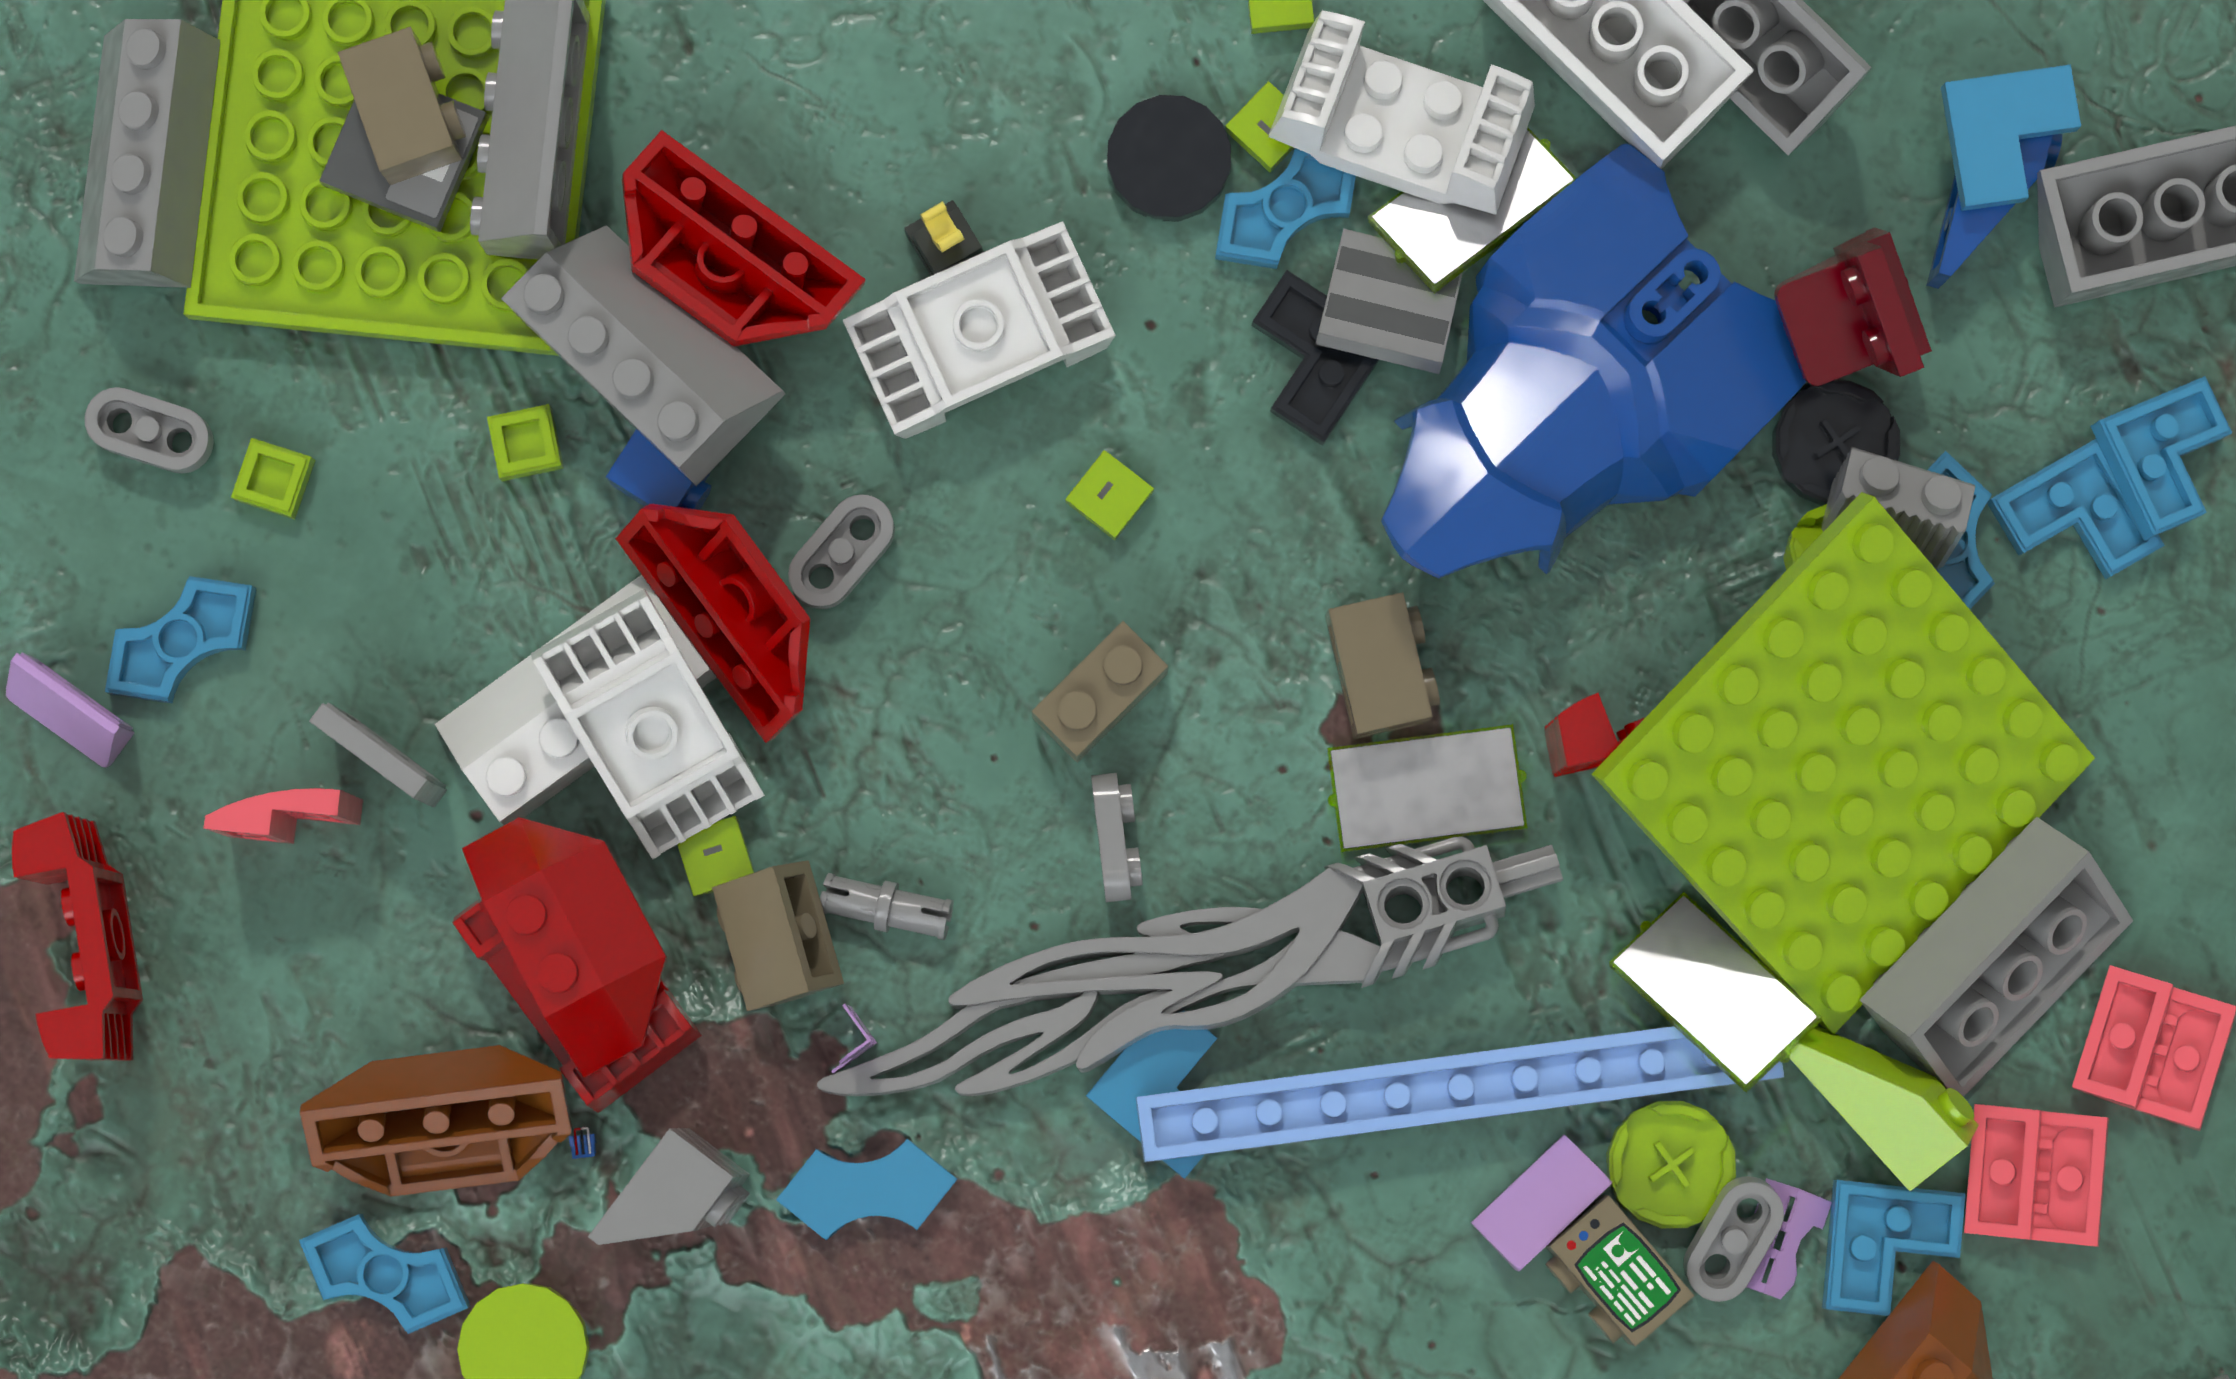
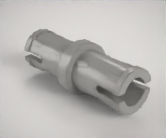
(886, 906)

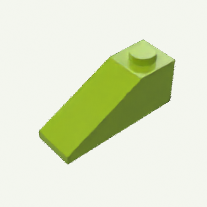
(1890, 1105)

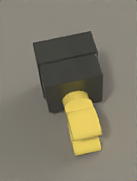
(943, 237)

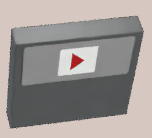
(418, 199)

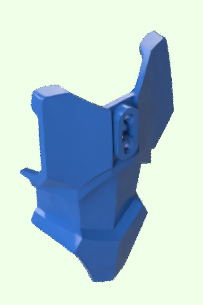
(1578, 394)

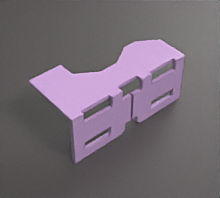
(870, 1042)
(1806, 1212)

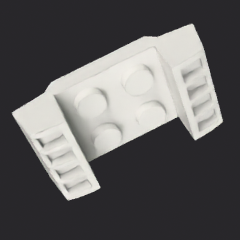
(1403, 119)
(979, 328)
(646, 724)

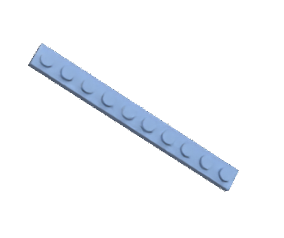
(1424, 1092)

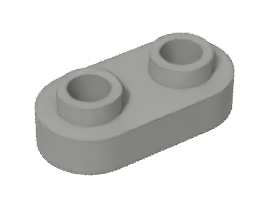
(151, 430)
(838, 550)
(1112, 808)
(1737, 1238)

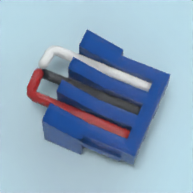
(582, 1145)

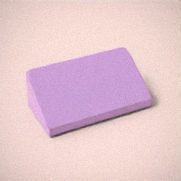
(66, 710)
(1541, 1203)

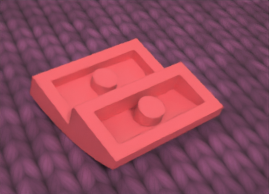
(275, 814)
(2154, 1048)
(2036, 1175)

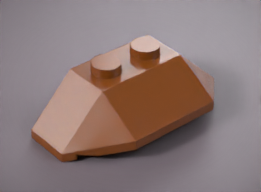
(438, 1120)
(1928, 1335)

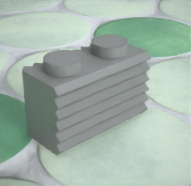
(1923, 503)

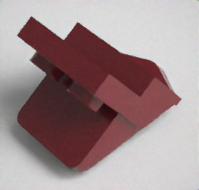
(1853, 312)

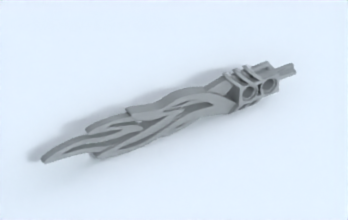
(1146, 963)

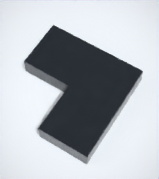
(1326, 376)

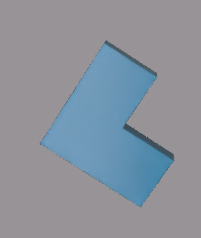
(1991, 117)
(2146, 453)
(2076, 493)
(1151, 1068)
(1868, 1229)

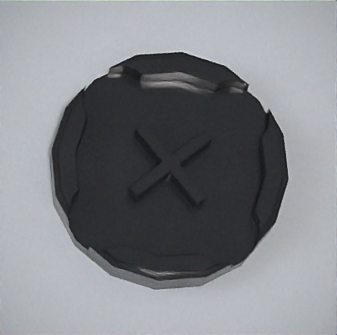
(1169, 158)
(1822, 427)

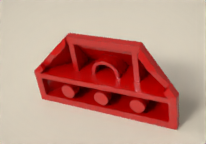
(726, 251)
(726, 606)
(572, 935)

